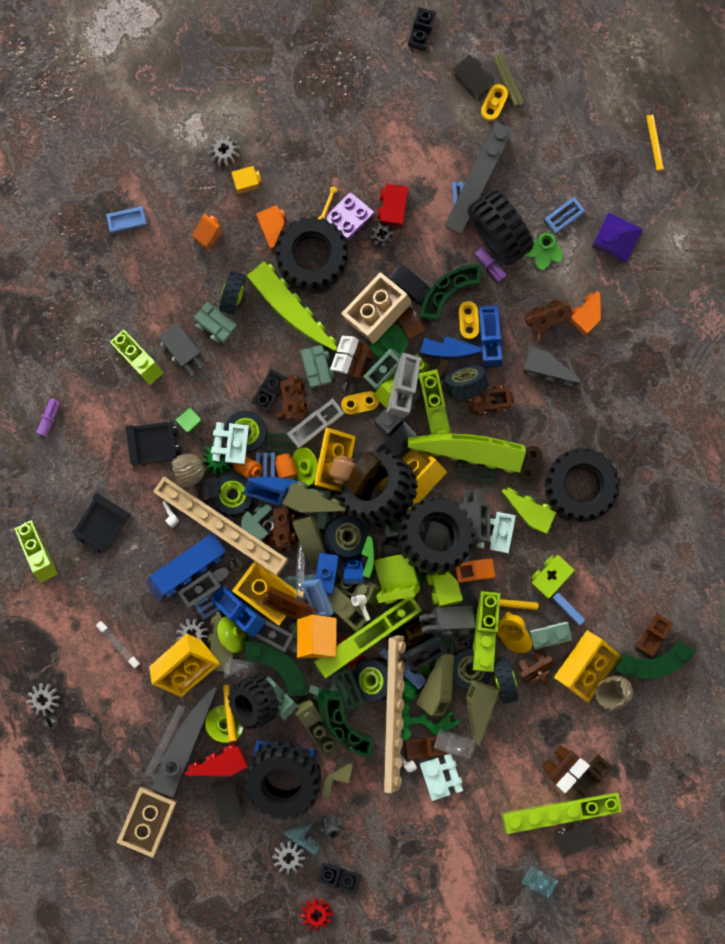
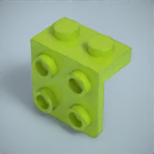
(396, 579)

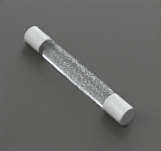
(117, 644)

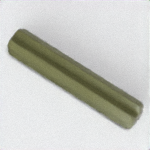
(508, 80)

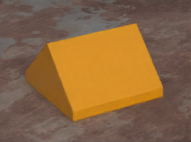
(316, 637)

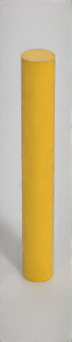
(655, 142)
(518, 604)
(229, 716)

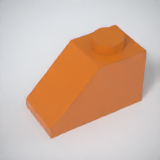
(272, 224)

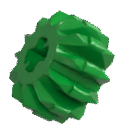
(215, 465)

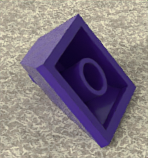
(617, 237)

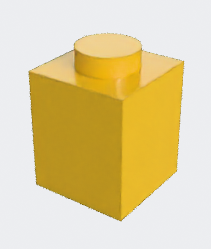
(246, 179)

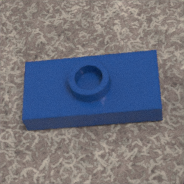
(353, 569)
(327, 571)

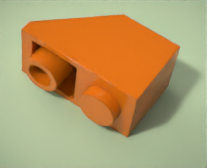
(207, 231)
(588, 315)
(475, 570)

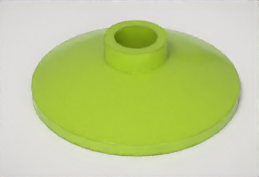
(305, 465)
(231, 635)
(212, 724)

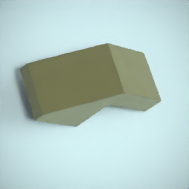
(342, 774)

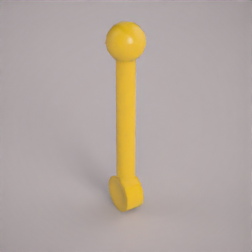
(333, 190)

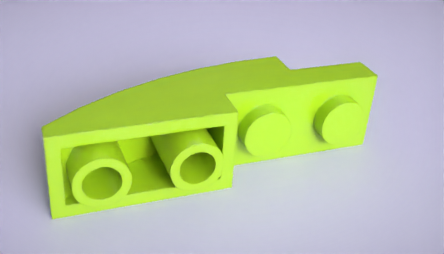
(434, 402)
(485, 631)

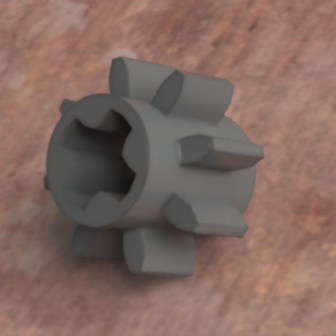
(378, 239)
(331, 826)

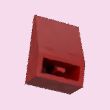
(225, 764)

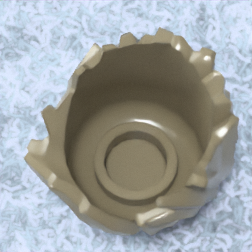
(188, 470)
(614, 692)

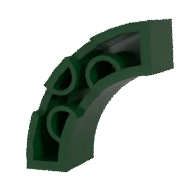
(448, 285)
(281, 663)
(656, 667)
(334, 719)

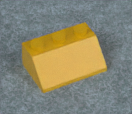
(333, 445)
(427, 472)
(255, 586)
(183, 666)
(587, 666)

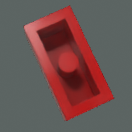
(393, 206)

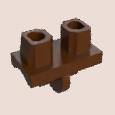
(537, 671)

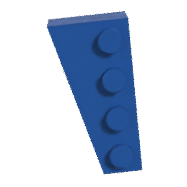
(186, 566)

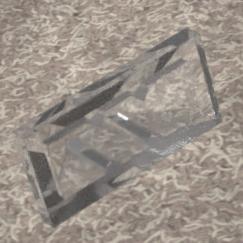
(240, 669)
(454, 744)

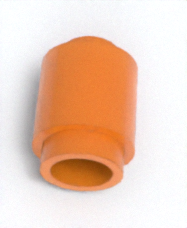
(285, 466)
(249, 469)

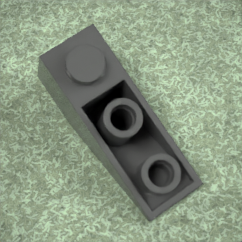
(546, 365)

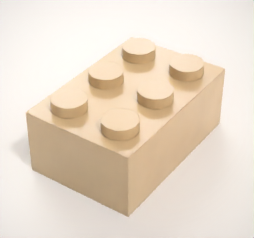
(376, 308)
(147, 821)

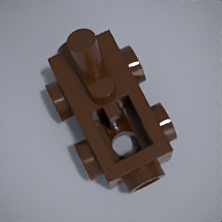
(544, 317)
(293, 399)
(487, 401)
(284, 532)

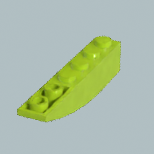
(288, 305)
(473, 449)
(368, 636)
(560, 812)

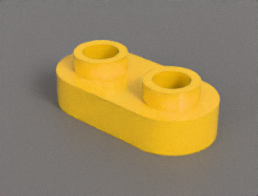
(493, 103)
(468, 320)
(360, 404)

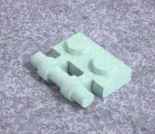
(236, 443)
(501, 533)
(435, 778)

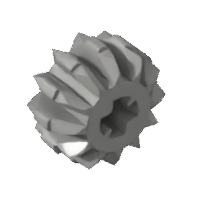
(231, 153)
(186, 629)
(40, 705)
(293, 863)

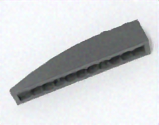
(478, 177)
(182, 747)

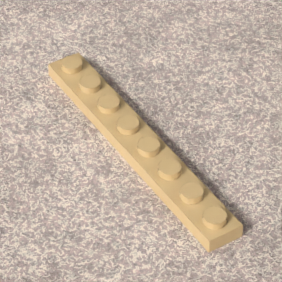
(220, 526)
(394, 719)

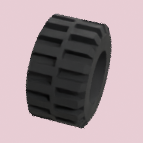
(253, 702)

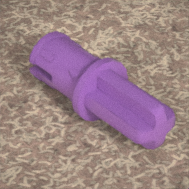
(490, 264)
(48, 417)

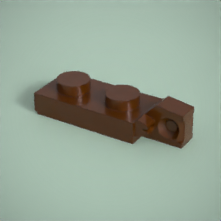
(287, 604)

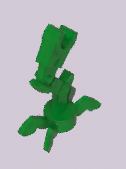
(443, 724)

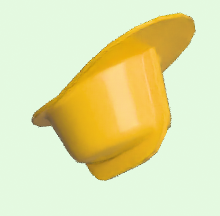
(513, 633)

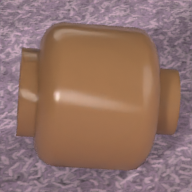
(341, 468)

